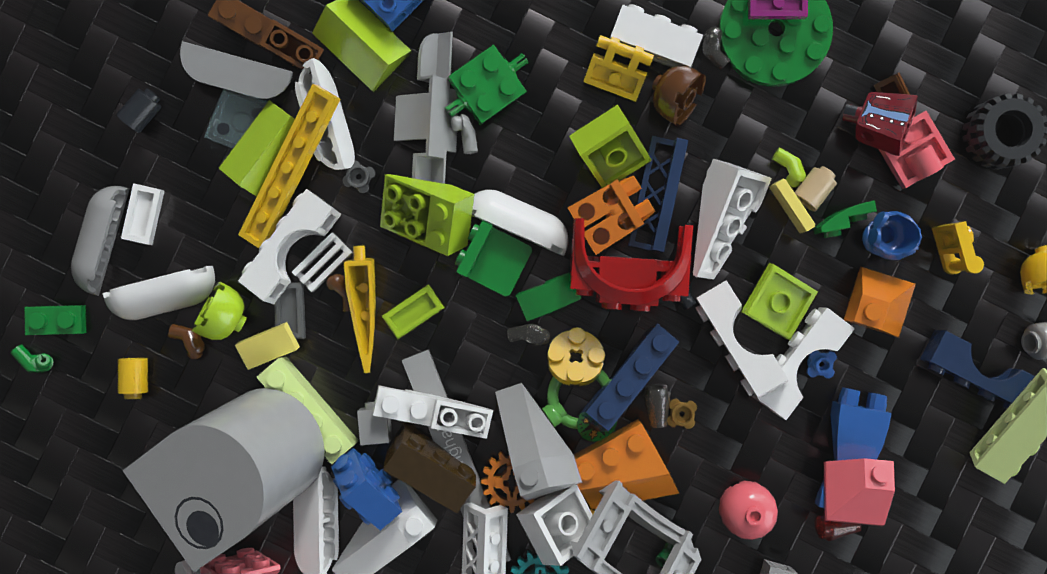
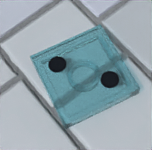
(233, 117)

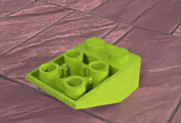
(427, 212)

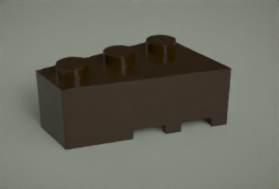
(429, 468)

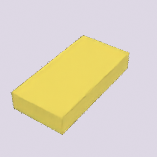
(792, 206)
(267, 345)

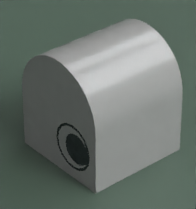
(229, 471)

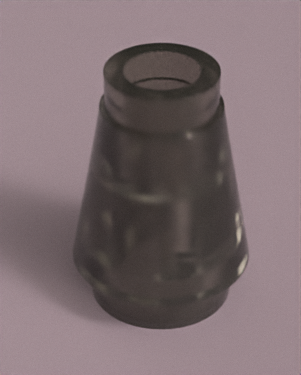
(657, 404)

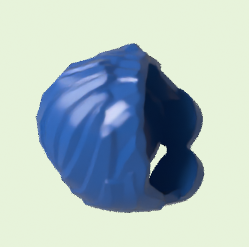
(892, 235)

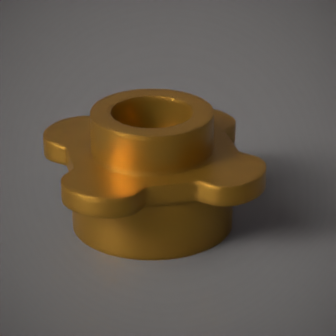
(688, 418)

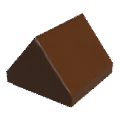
(892, 84)

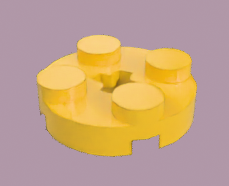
(579, 342)

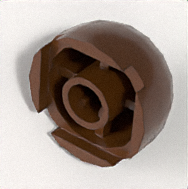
(676, 92)

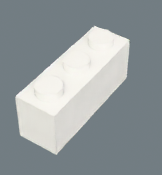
(666, 41)

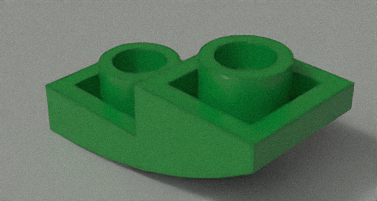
(840, 220)
(547, 297)

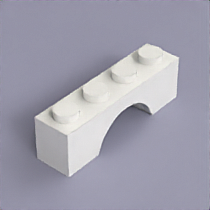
(267, 272)
(822, 331)
(760, 372)

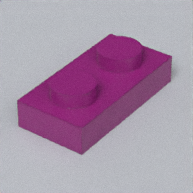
(777, 9)

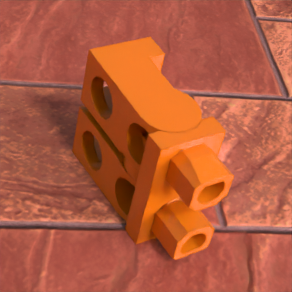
(619, 211)

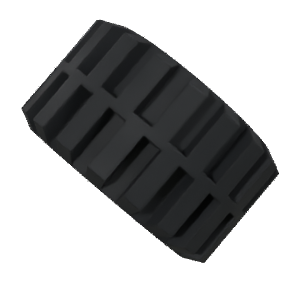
(1026, 124)

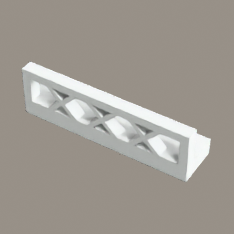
(489, 539)

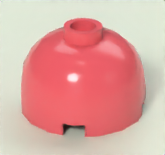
(748, 510)

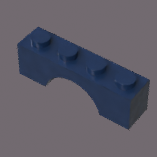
(953, 356)
(630, 379)

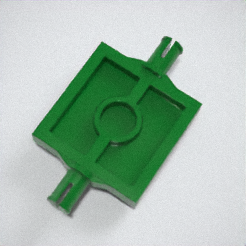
(486, 84)

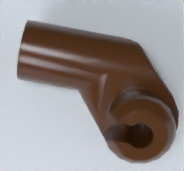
(337, 283)

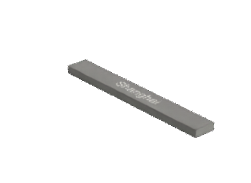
(426, 379)

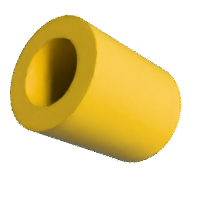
(132, 377)

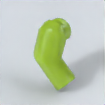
(793, 165)

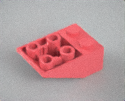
(245, 562)

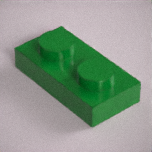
(55, 320)

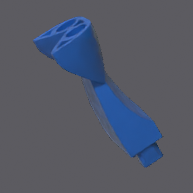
(856, 429)

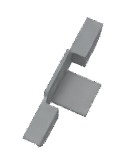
(425, 115)

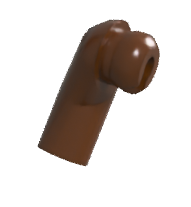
(192, 341)

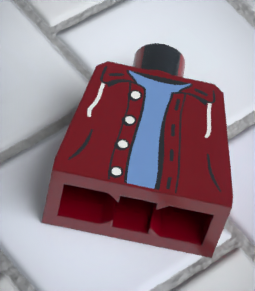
(883, 120)

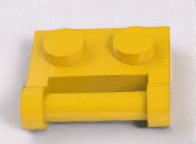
(957, 239)

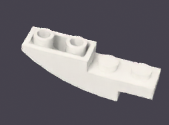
(432, 411)

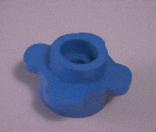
(814, 360)

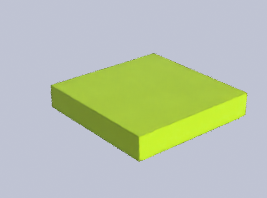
(779, 301)

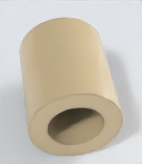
(816, 188)

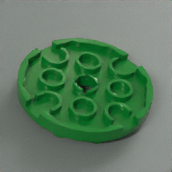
(771, 58)

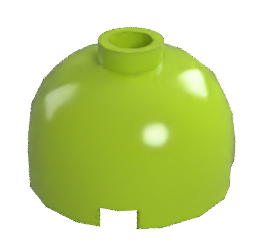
(220, 314)

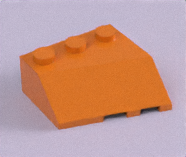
(624, 457)

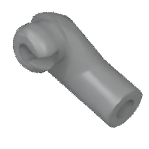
(467, 131)

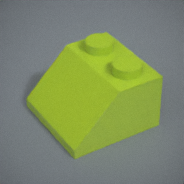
(610, 147)

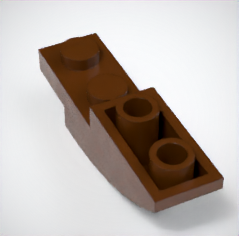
(265, 32)

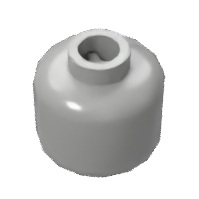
(1035, 340)

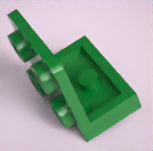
(493, 258)

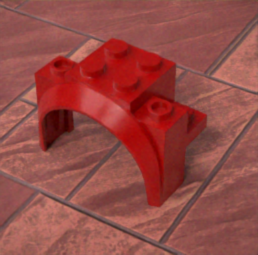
(630, 279)

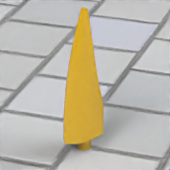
(362, 301)

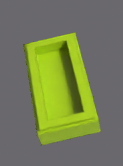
(413, 311)

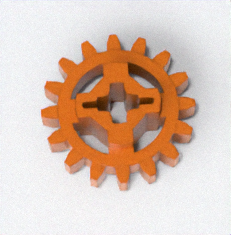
(497, 481)

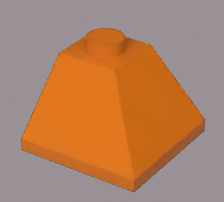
(879, 302)

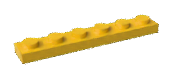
(289, 165)

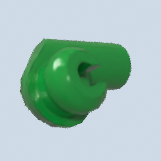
(32, 363)

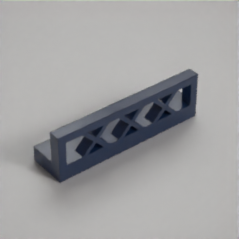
(668, 195)

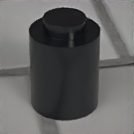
(140, 109)

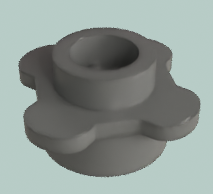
(362, 184)

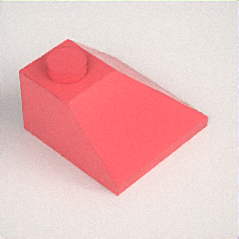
(858, 490)

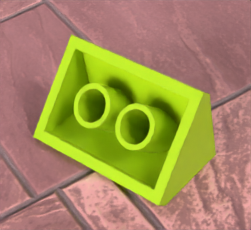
(360, 41)
(258, 148)

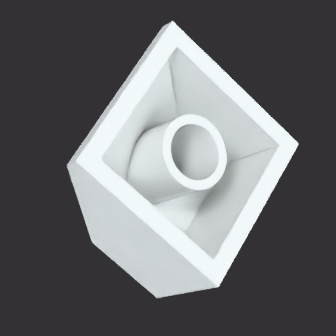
(554, 523)

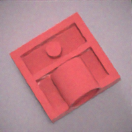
(921, 154)

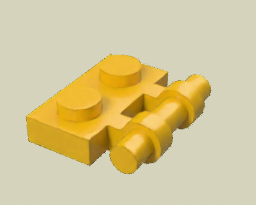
(616, 76)

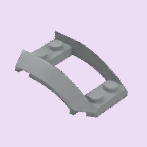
(608, 521)

